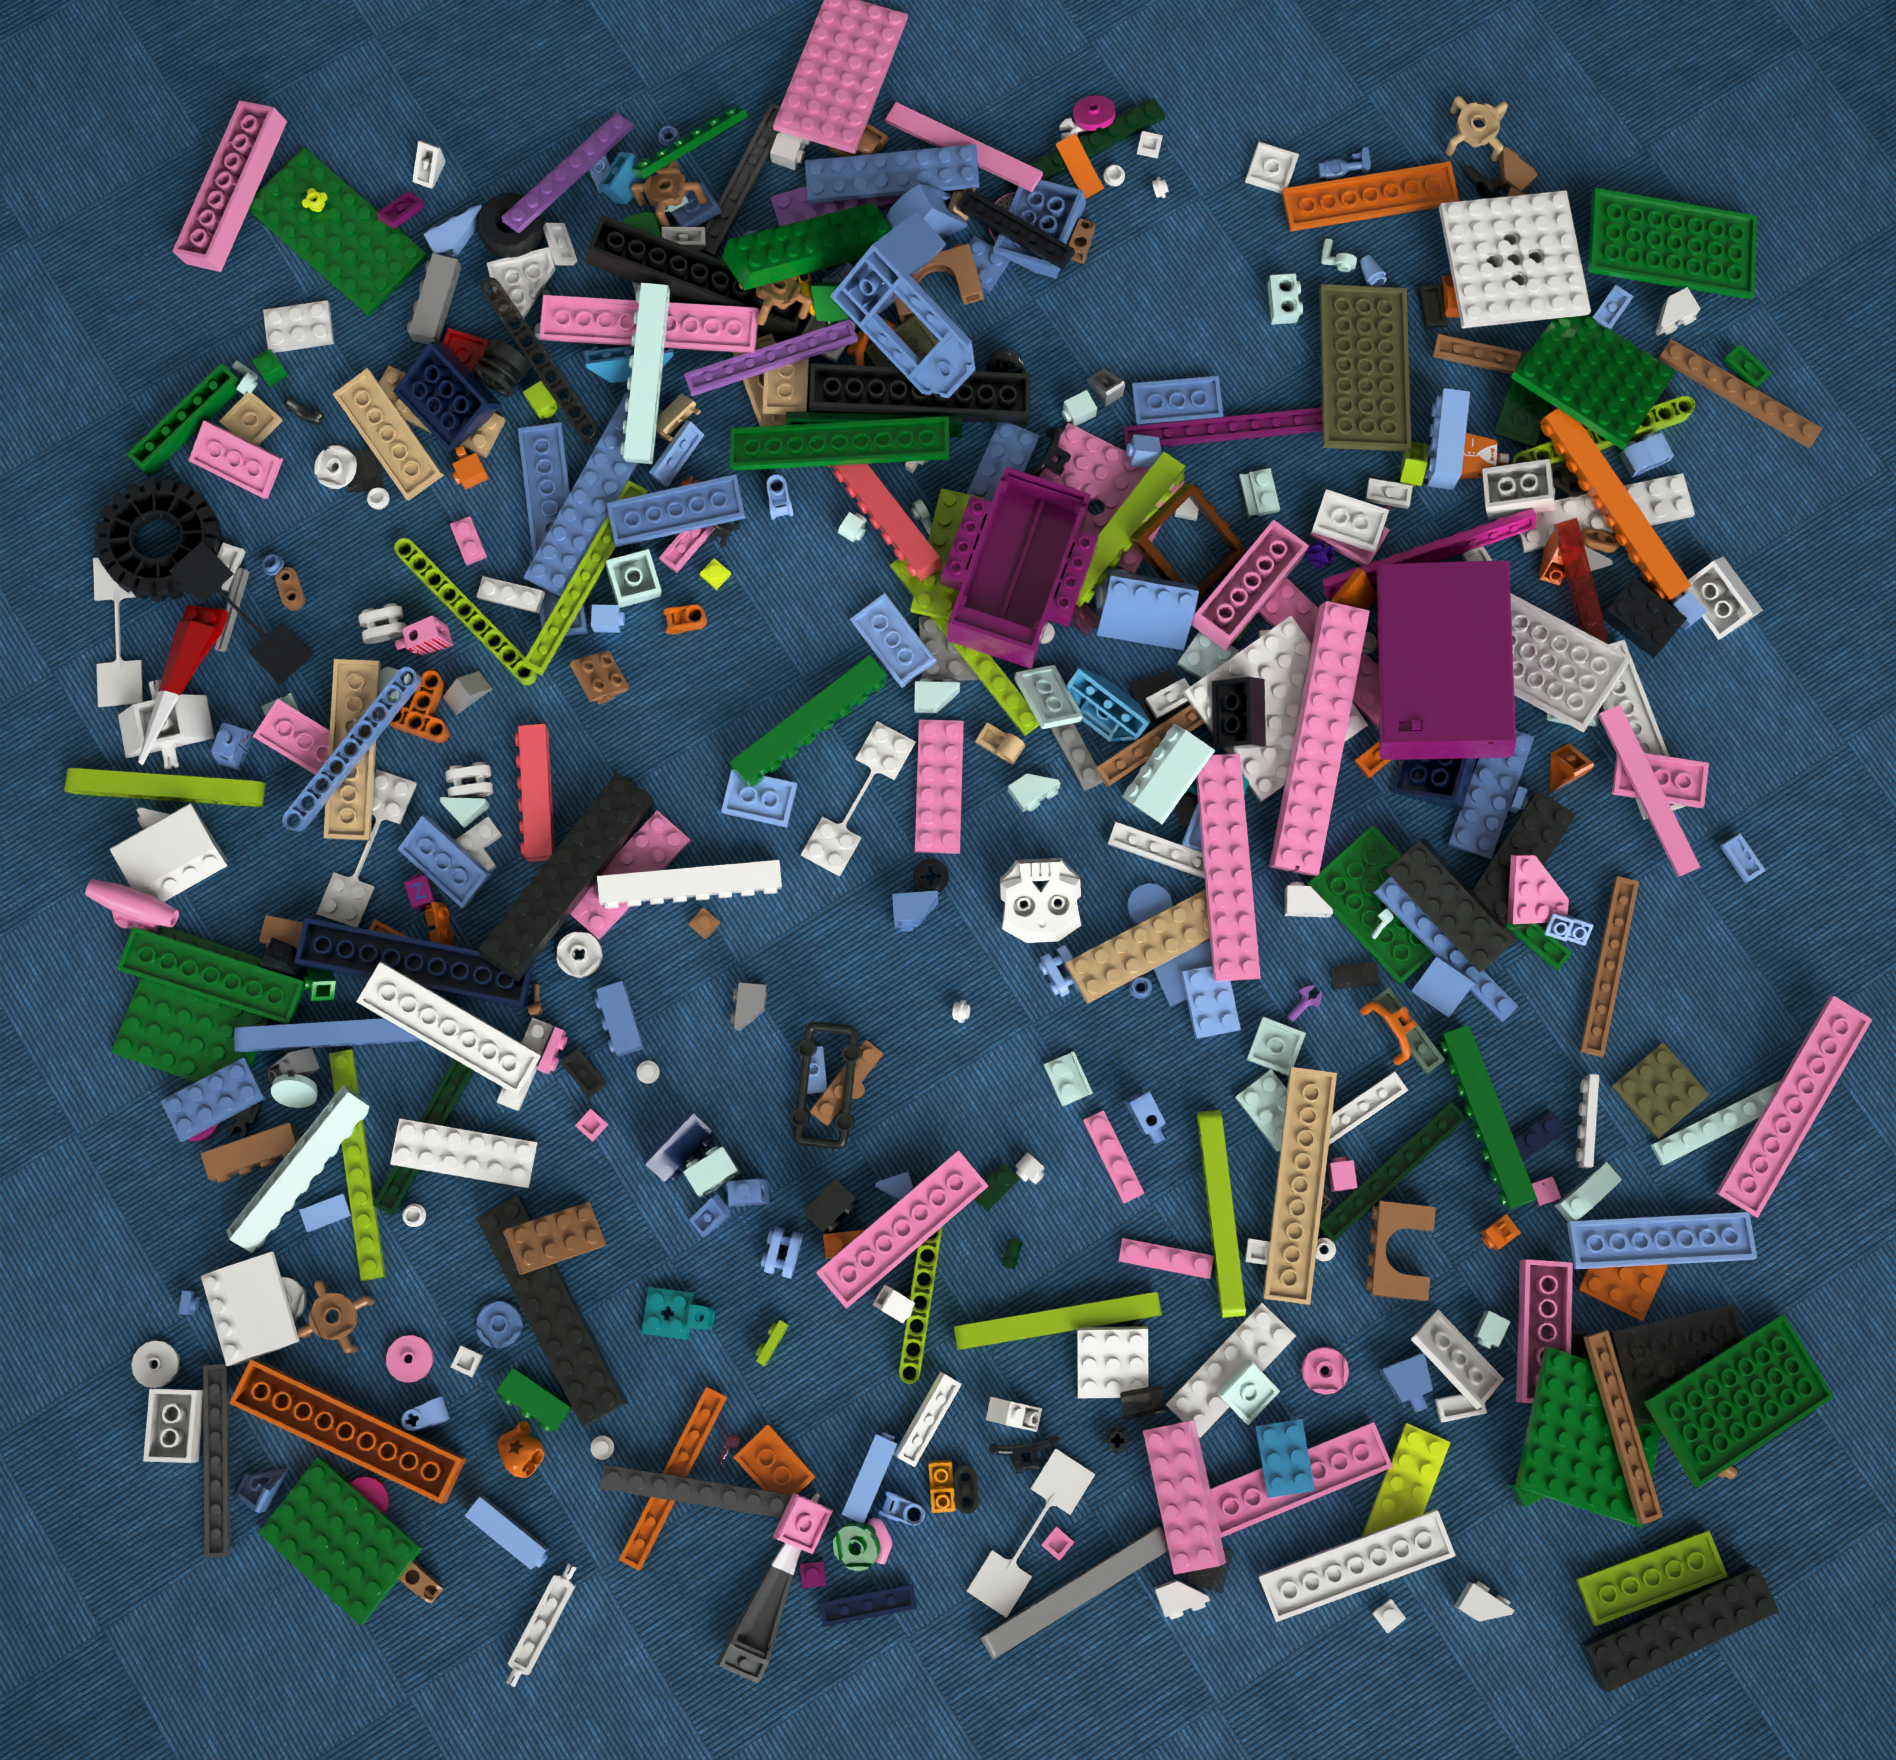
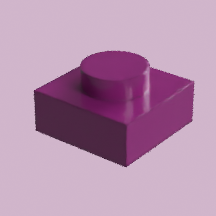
(813, 1574)

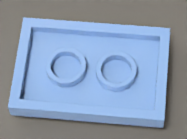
(766, 802)
(1209, 1003)

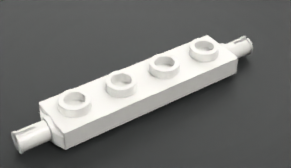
(541, 1625)

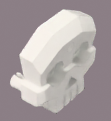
(1040, 918)

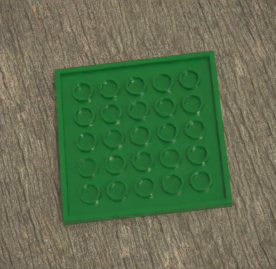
(1594, 376)
(181, 1029)
(1570, 1442)

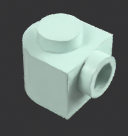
(853, 527)

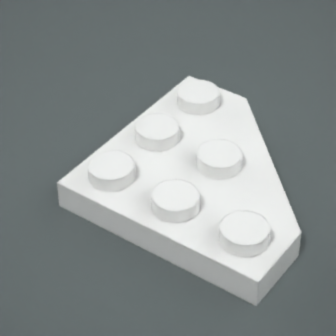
(523, 277)

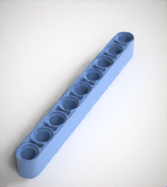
(341, 755)
(319, 1035)

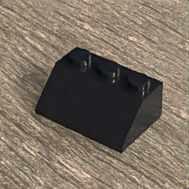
(1238, 713)

